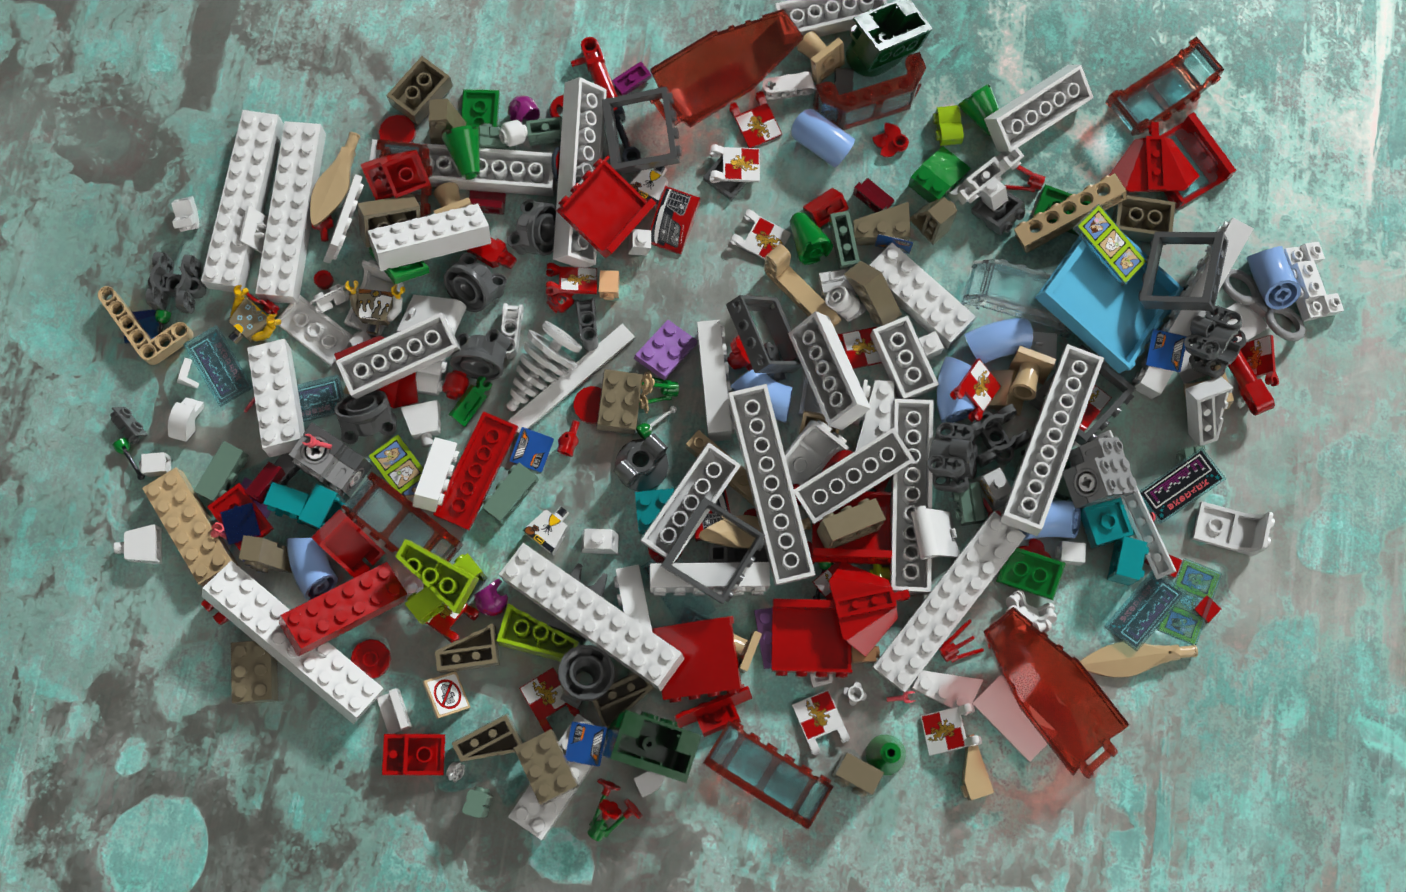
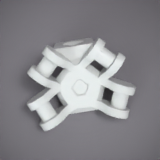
(1033, 614)

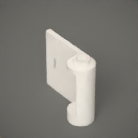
(424, 307)
(934, 533)

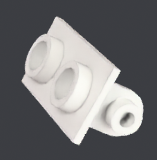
(336, 294)

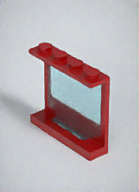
(1203, 155)

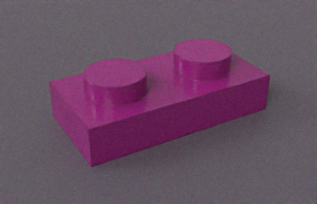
(631, 78)

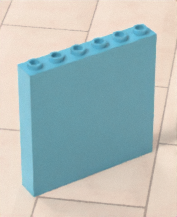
(1102, 310)

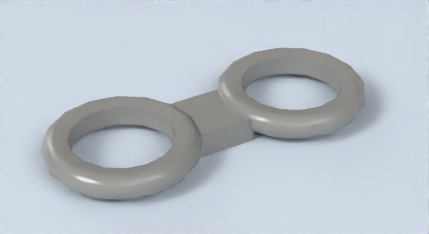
(1258, 305)

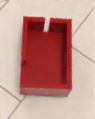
(347, 544)

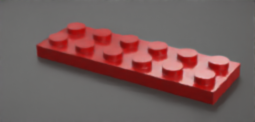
(476, 470)

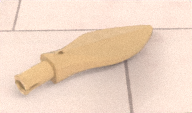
(333, 183)
(729, 535)
(1123, 661)

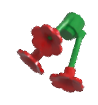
(610, 810)

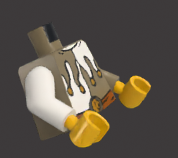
(375, 306)

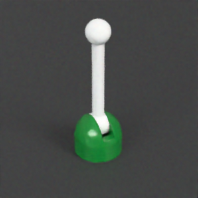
(645, 430)

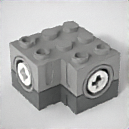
(334, 466)
(1099, 473)

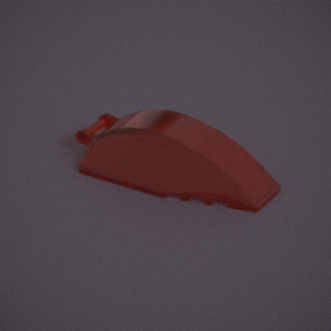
(724, 65)
(1055, 693)

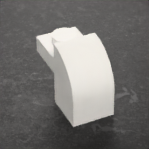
(185, 213)
(182, 418)
(649, 783)

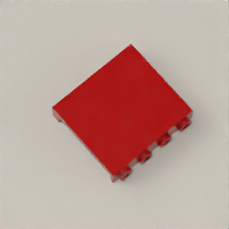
(604, 208)
(870, 549)
(808, 639)
(708, 662)

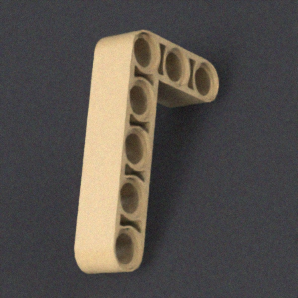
(779, 271)
(136, 331)

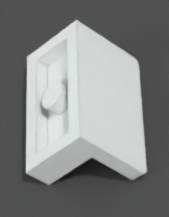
(394, 711)

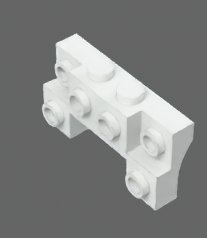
(996, 167)
(1313, 300)

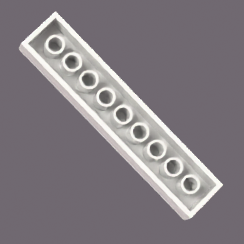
(579, 149)
(499, 171)
(245, 185)
(289, 213)
(1152, 380)
(1051, 440)
(770, 485)
(911, 489)
(948, 602)
(592, 617)
(321, 669)

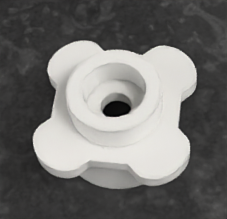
(860, 693)
(455, 771)

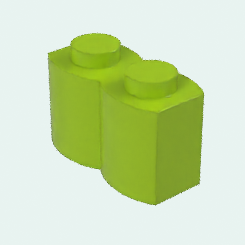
(948, 125)

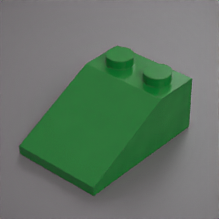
(938, 175)

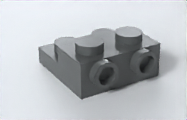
(1002, 218)

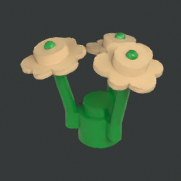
(668, 388)

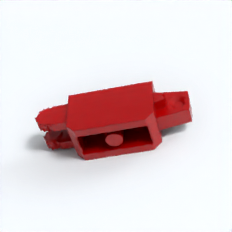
(494, 254)

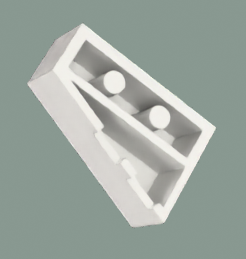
(1205, 409)

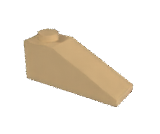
(974, 775)

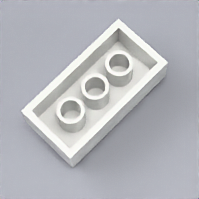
(904, 359)

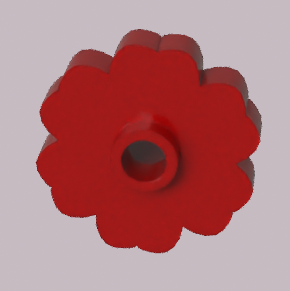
(738, 356)

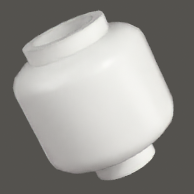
(513, 133)

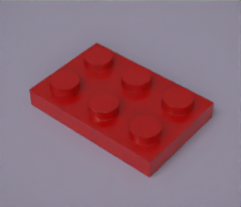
(237, 497)

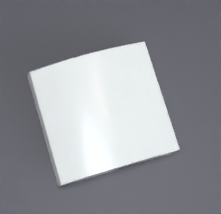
(1251, 322)

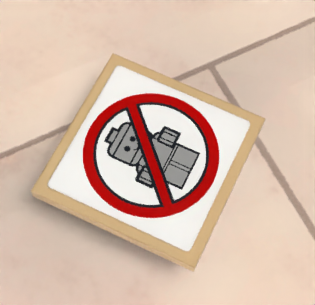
(446, 694)

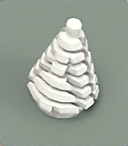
(543, 361)

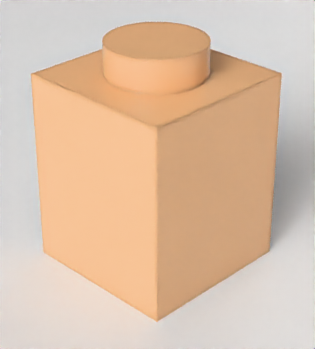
(609, 284)

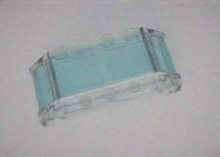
(1010, 291)

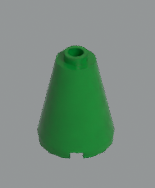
(979, 106)
(464, 150)
(809, 239)
(877, 754)

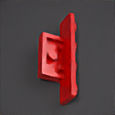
(715, 714)

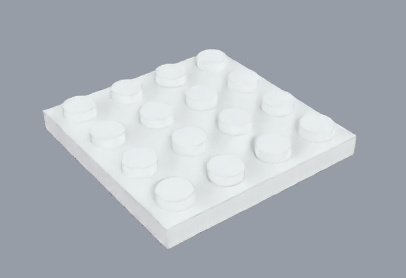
(344, 219)

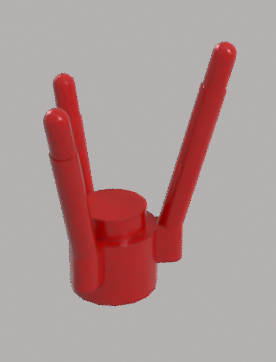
(1035, 181)
(950, 651)

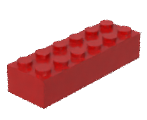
(342, 608)

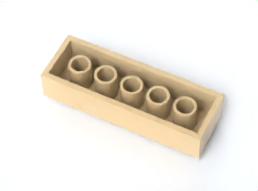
(188, 525)

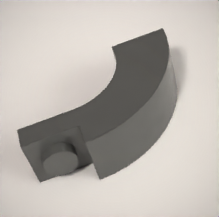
(726, 554)

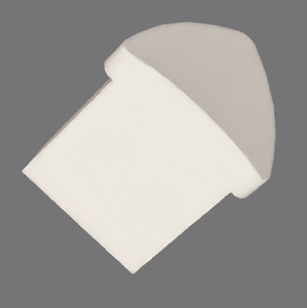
(182, 378)

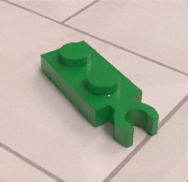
(470, 401)

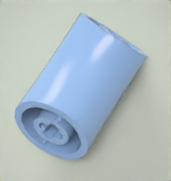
(822, 137)
(1274, 278)
(1000, 338)
(949, 378)
(779, 393)
(1061, 521)
(310, 567)

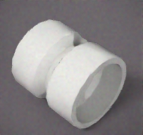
(842, 301)

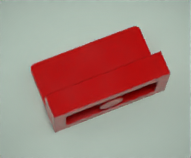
(824, 205)

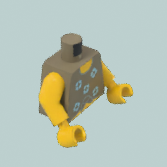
(249, 319)

